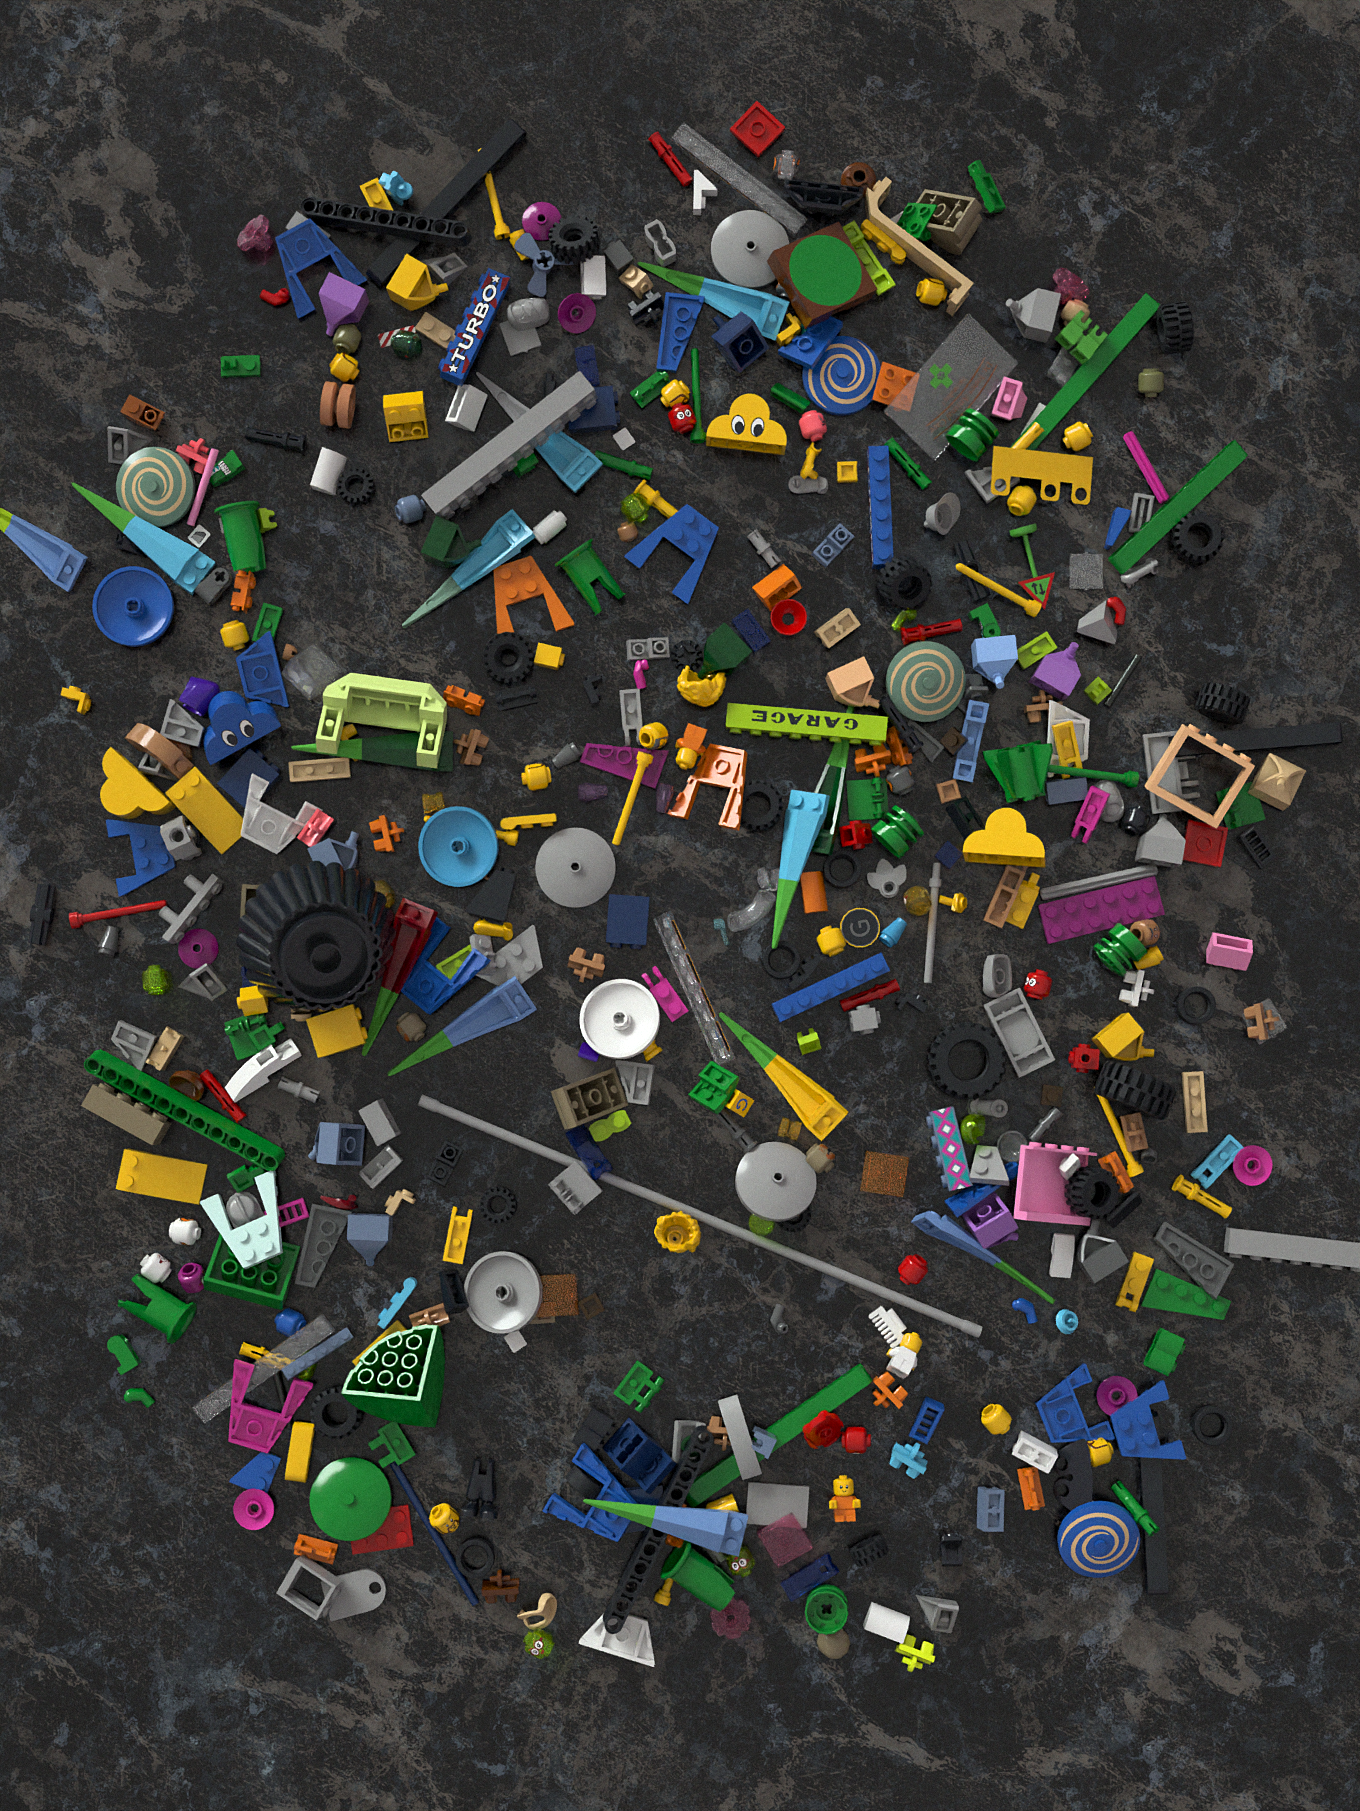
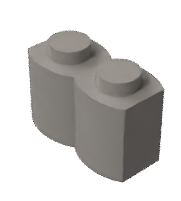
(663, 247)

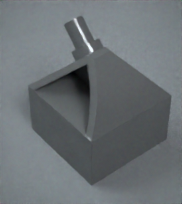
(1098, 1254)

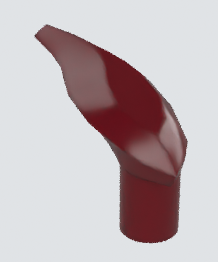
(341, 1203)

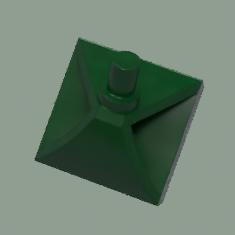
(446, 544)
(724, 652)

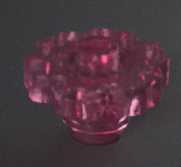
(255, 235)
(1069, 286)
(733, 1627)

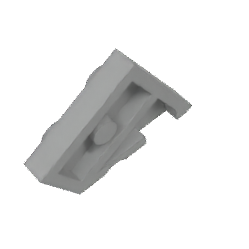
(982, 482)
(181, 726)
(134, 1043)
(988, 1167)

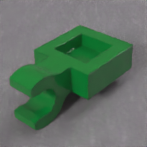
(264, 1036)
(243, 1177)

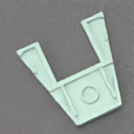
(257, 1239)

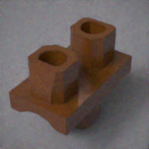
(500, 1586)

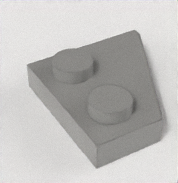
(637, 1080)

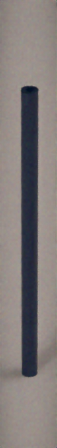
(434, 1533)

